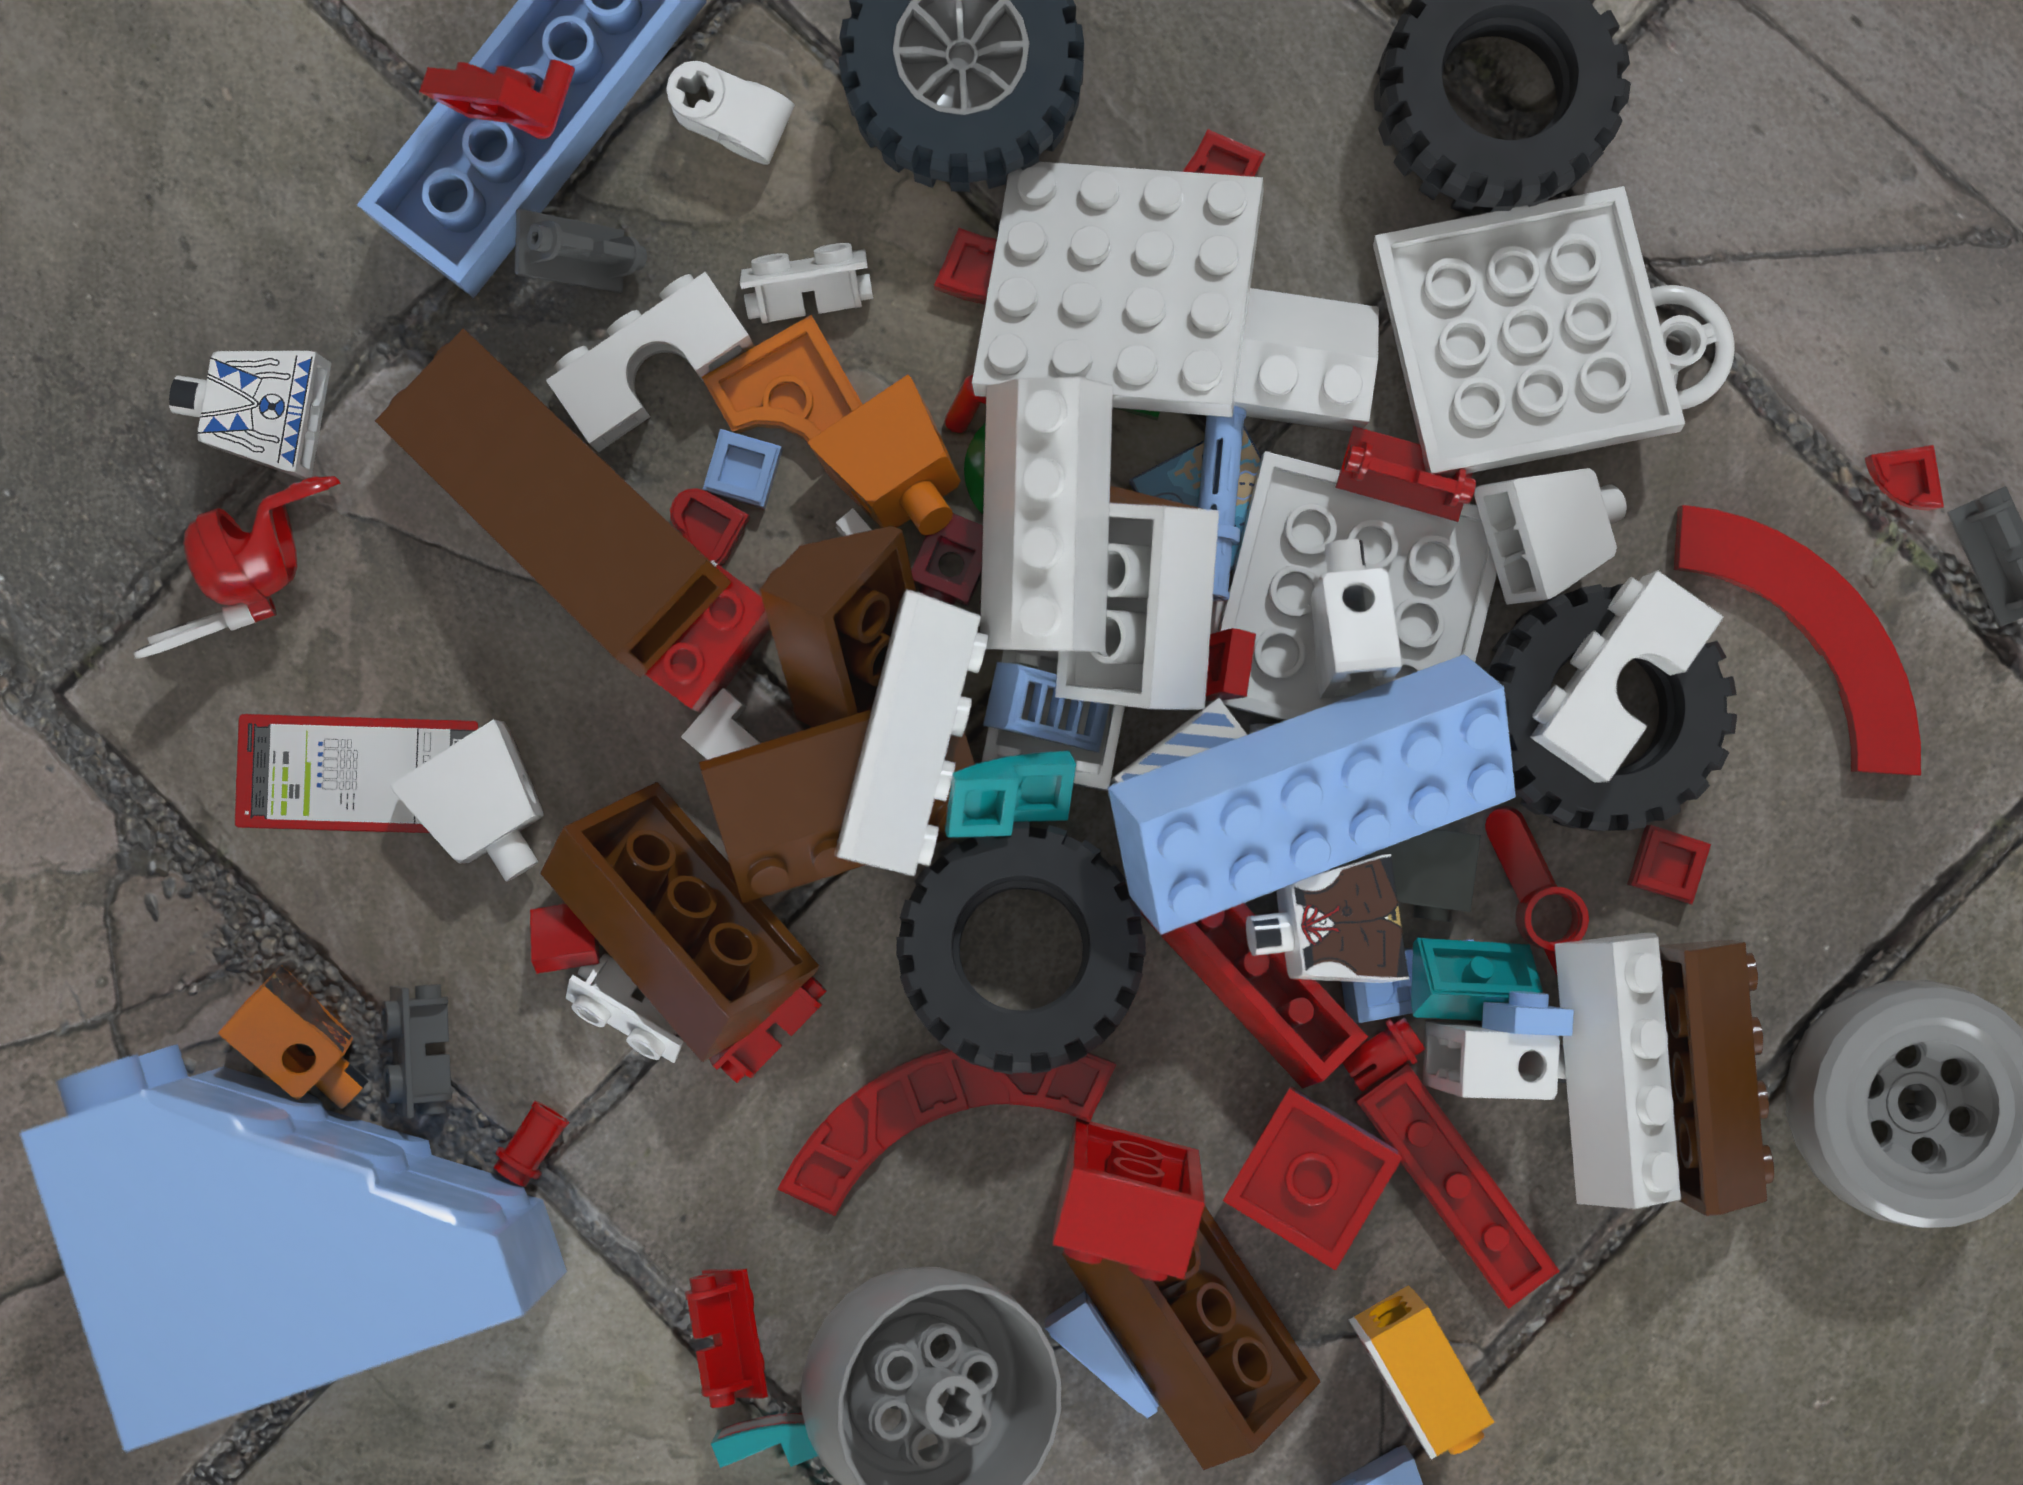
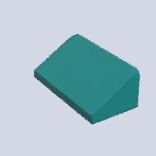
(1459, 975)

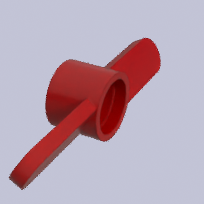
(1531, 878)

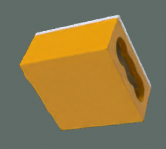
(1422, 1373)

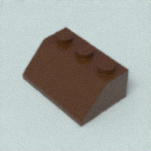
(835, 619)

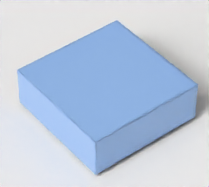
(742, 469)

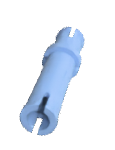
(1219, 488)

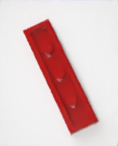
(1457, 1185)

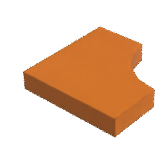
(784, 384)

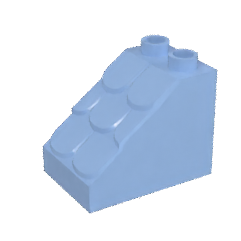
(263, 1241)

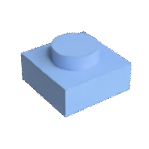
(1528, 1015)

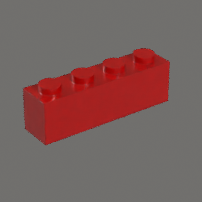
(1286, 1015)

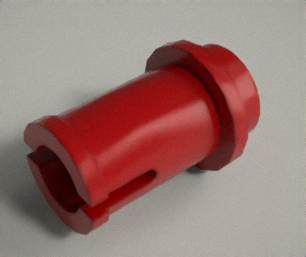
(1383, 1053)
(530, 1144)

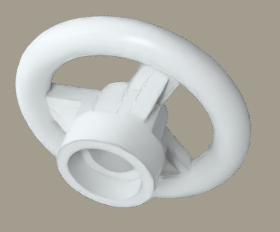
(1695, 339)

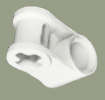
(739, 114)

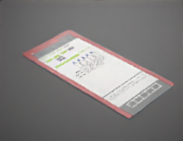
(333, 770)

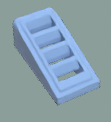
(1008, 702)
(1090, 1340)

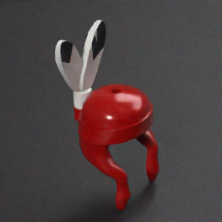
(239, 565)

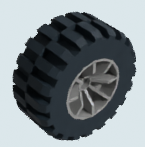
(962, 83)

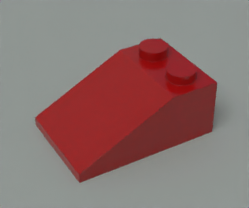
(1129, 1201)

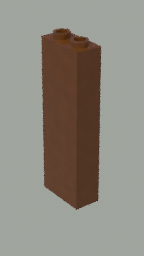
(552, 503)

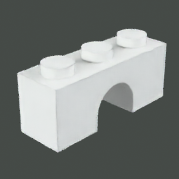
(600, 382)
(1585, 719)

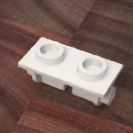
(782, 282)
(609, 1000)

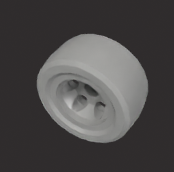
(1837, 1096)
(989, 1427)

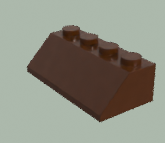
(787, 803)
(676, 919)
(1715, 1075)
(1205, 1346)

